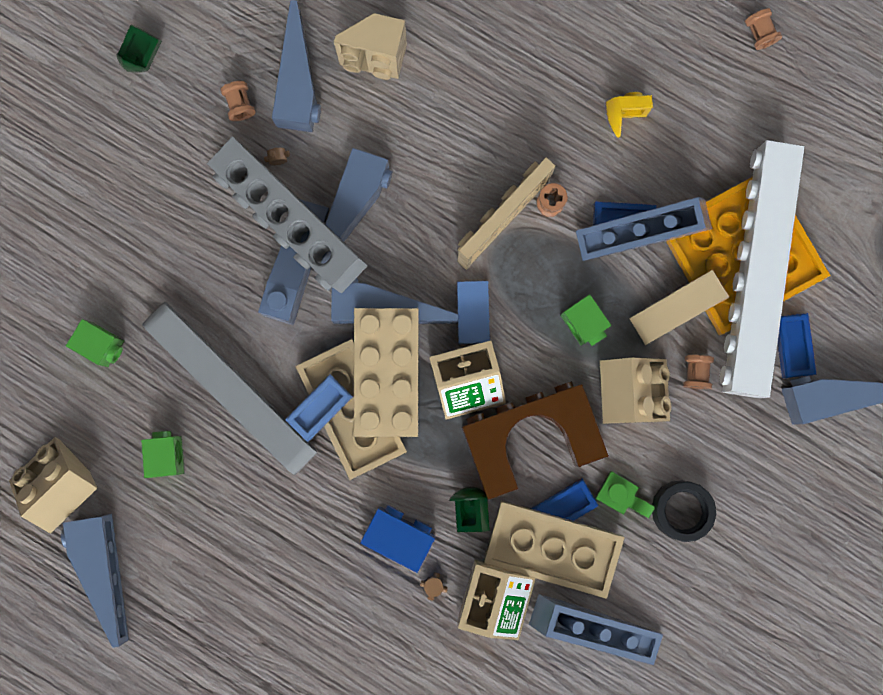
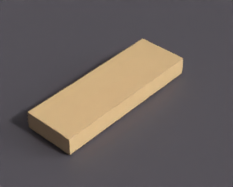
(679, 307)

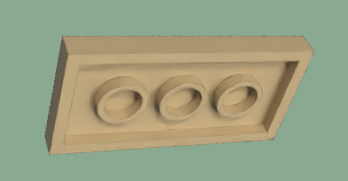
(497, 220)
(386, 372)
(355, 453)
(553, 549)

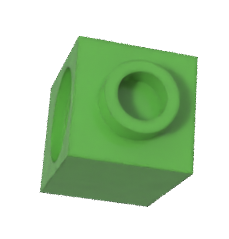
(586, 321)
(95, 343)
(162, 455)

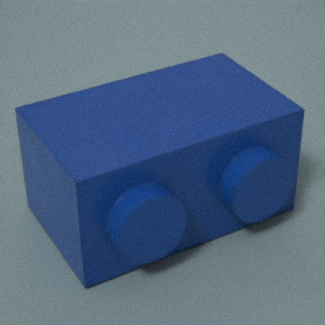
(399, 538)

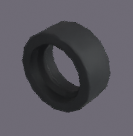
(707, 517)

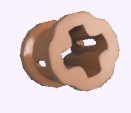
(763, 29)
(237, 101)
(560, 198)
(698, 372)

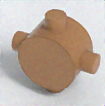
(277, 156)
(433, 586)

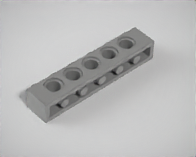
(232, 163)

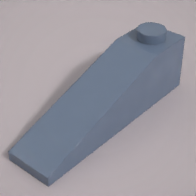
(295, 93)
(357, 192)
(644, 228)
(288, 279)
(367, 296)
(826, 398)
(95, 560)
(594, 630)

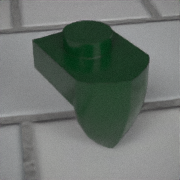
(138, 50)
(471, 510)

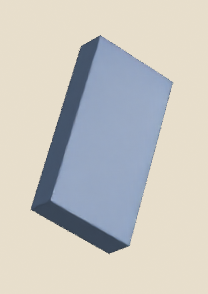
(473, 312)
(319, 408)

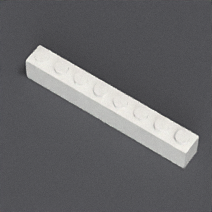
(762, 270)

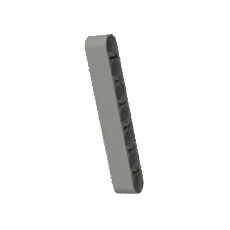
(229, 388)

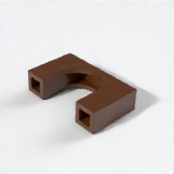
(565, 408)

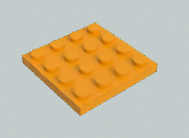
(718, 250)

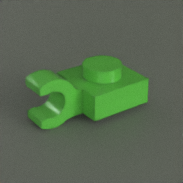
(620, 495)

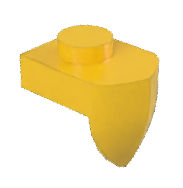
(627, 106)

